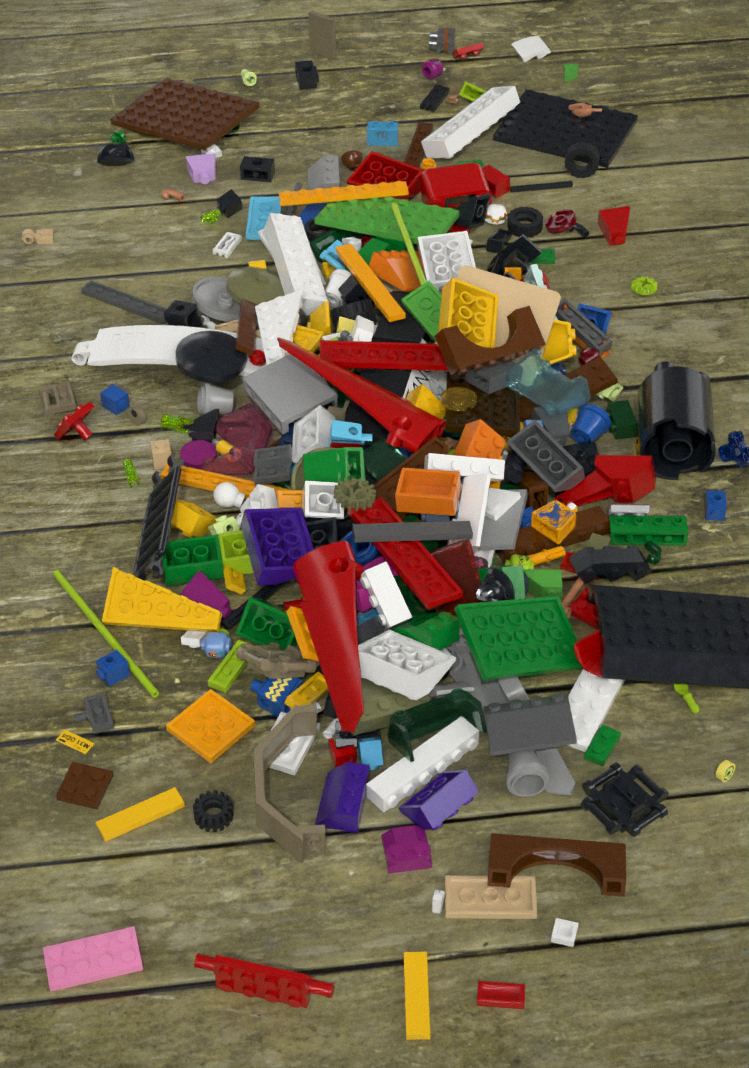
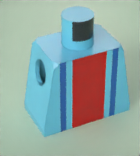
(347, 435)

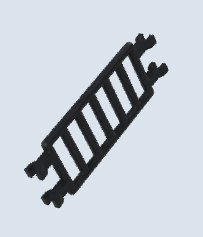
(158, 521)

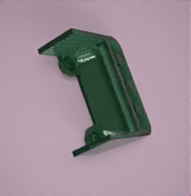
(432, 716)

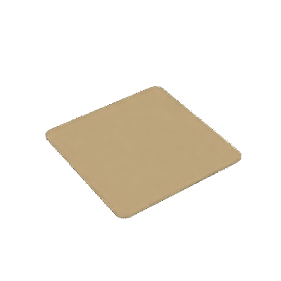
(512, 296)

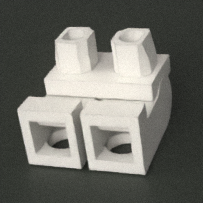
(260, 498)

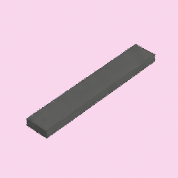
(125, 301)
(412, 531)

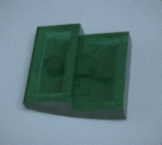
(381, 459)

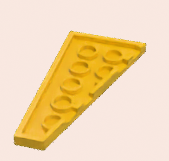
(151, 606)

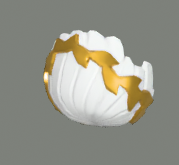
(496, 214)

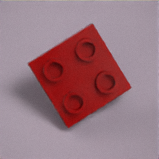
(75, 422)

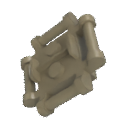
(276, 662)

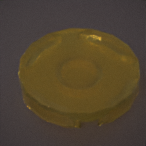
(458, 398)

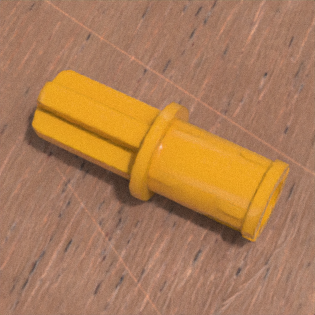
(547, 555)

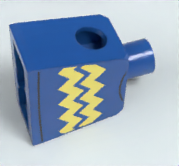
(273, 693)

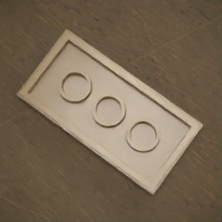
(473, 899)

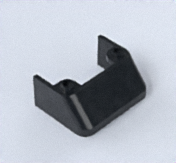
(522, 244)

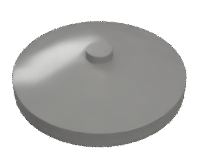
(213, 299)

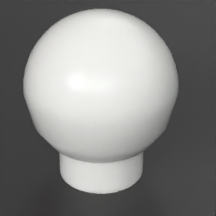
(228, 495)

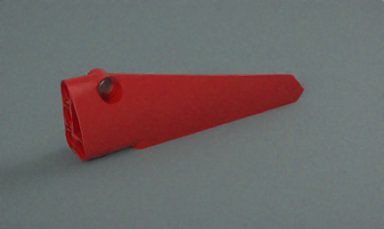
(405, 422)
(329, 608)

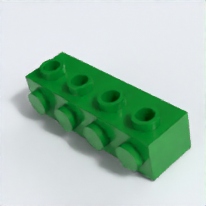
(640, 529)

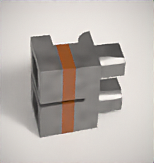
(442, 40)

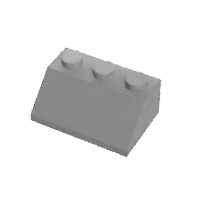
(324, 173)

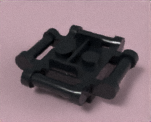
(623, 802)

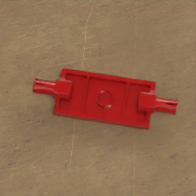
(263, 980)

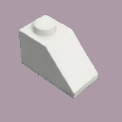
(362, 329)

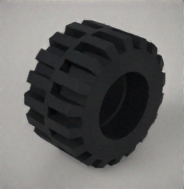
(362, 308)

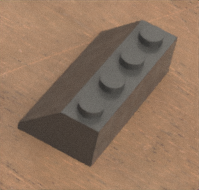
(546, 457)

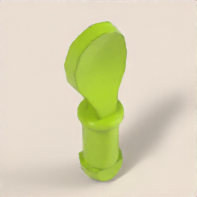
(682, 689)

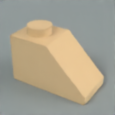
(160, 452)

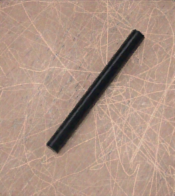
(543, 186)

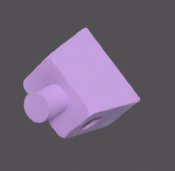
(202, 168)

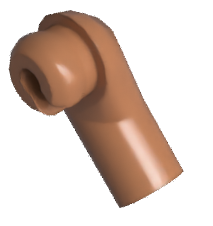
(173, 193)

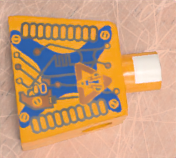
(555, 520)

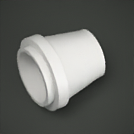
(336, 279)

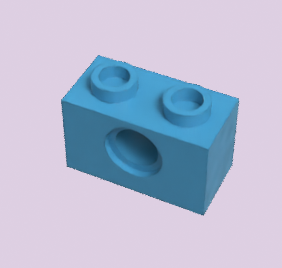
(388, 138)

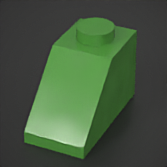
(545, 582)

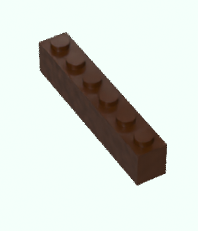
(532, 541)

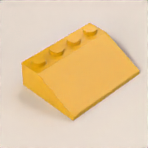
(471, 310)

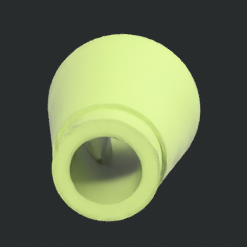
(249, 78)

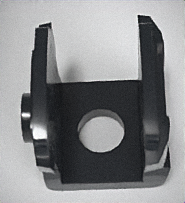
(185, 316)

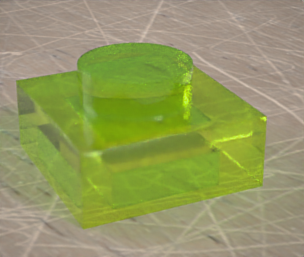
(210, 216)

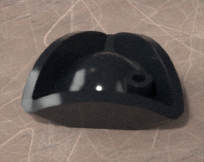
(115, 155)
(495, 587)

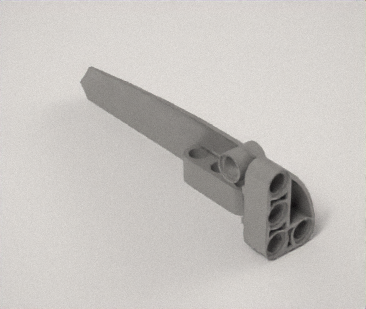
(503, 691)

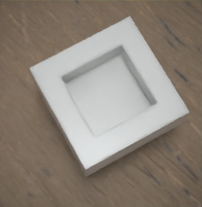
(212, 149)
(193, 638)
(564, 932)

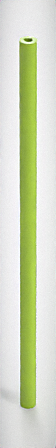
(408, 243)
(105, 633)

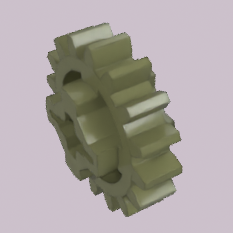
(354, 494)

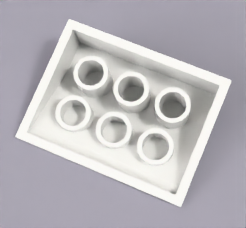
(444, 255)
(402, 664)

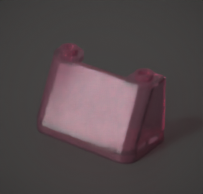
(246, 431)

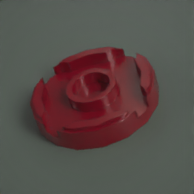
(561, 221)

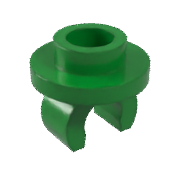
(118, 137)

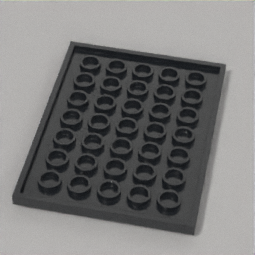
(548, 126)

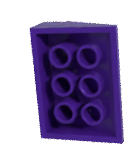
(275, 542)

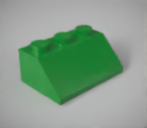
(266, 624)

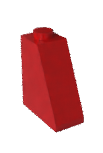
(614, 224)

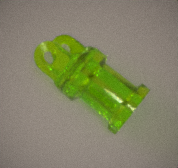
(175, 423)

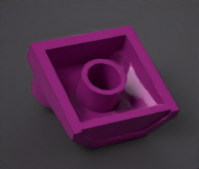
(406, 849)

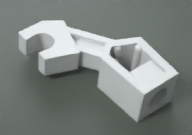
(354, 241)

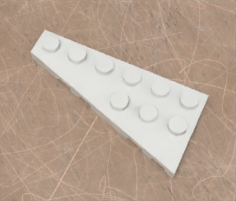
(280, 320)

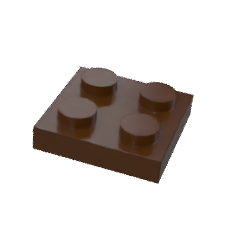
(84, 785)

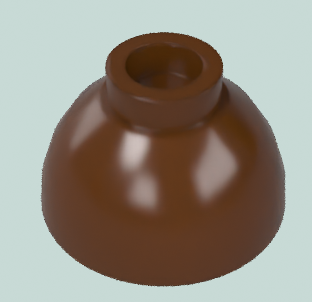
(352, 159)

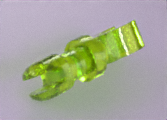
(130, 472)

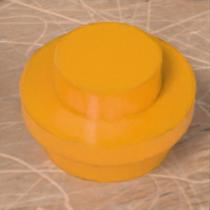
(428, 163)

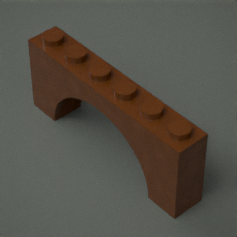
(464, 355)
(600, 860)

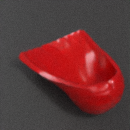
(589, 652)

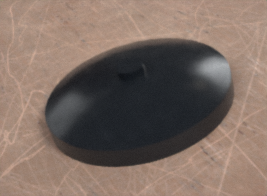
(210, 357)

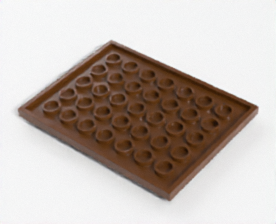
(185, 113)

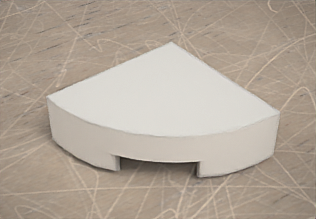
(438, 899)

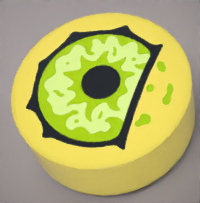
(725, 771)

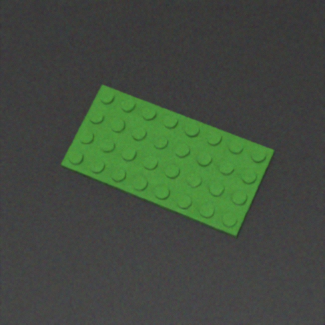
(376, 217)

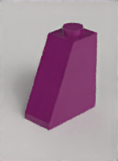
(203, 591)

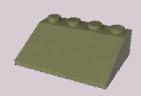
(380, 705)

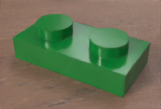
(602, 745)

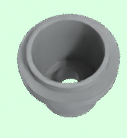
(214, 397)
(526, 774)

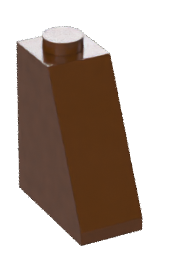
(536, 489)

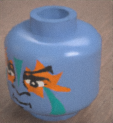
(216, 644)

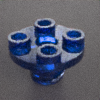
(735, 449)

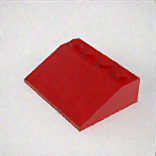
(380, 168)

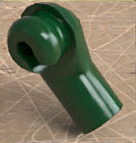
(655, 555)

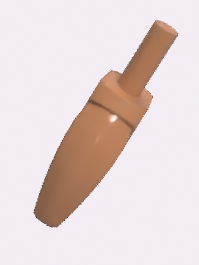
(583, 109)

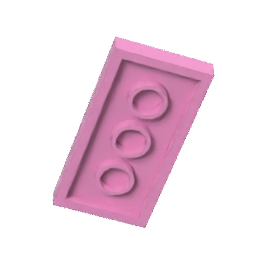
(92, 959)

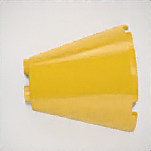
(559, 343)

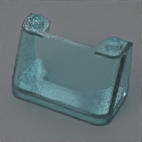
(547, 386)

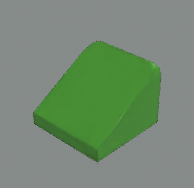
(570, 72)

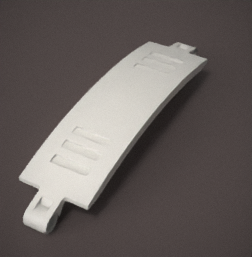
(143, 346)

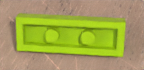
(228, 670)

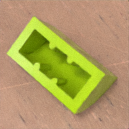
(471, 91)

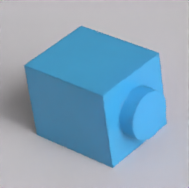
(370, 752)

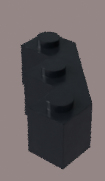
(611, 562)

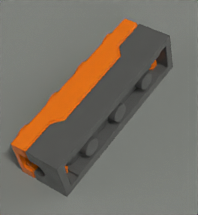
(586, 332)

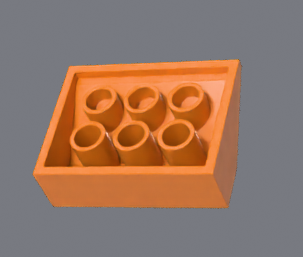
(395, 268)

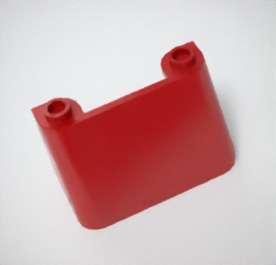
(452, 182)

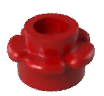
(257, 358)

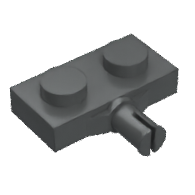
(96, 713)

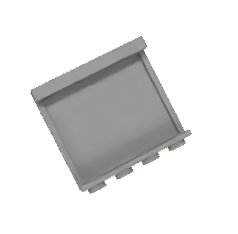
(288, 391)

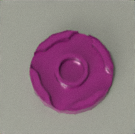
(196, 452)

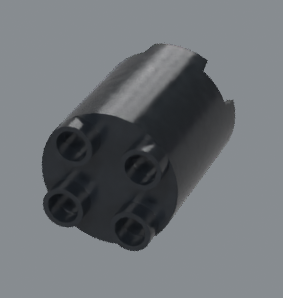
(676, 420)

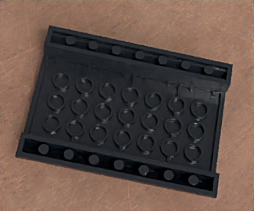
(673, 636)

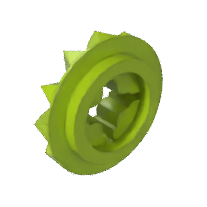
(649, 288)

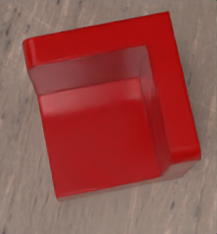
(342, 755)

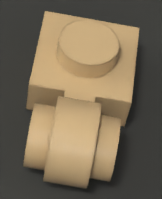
(43, 236)

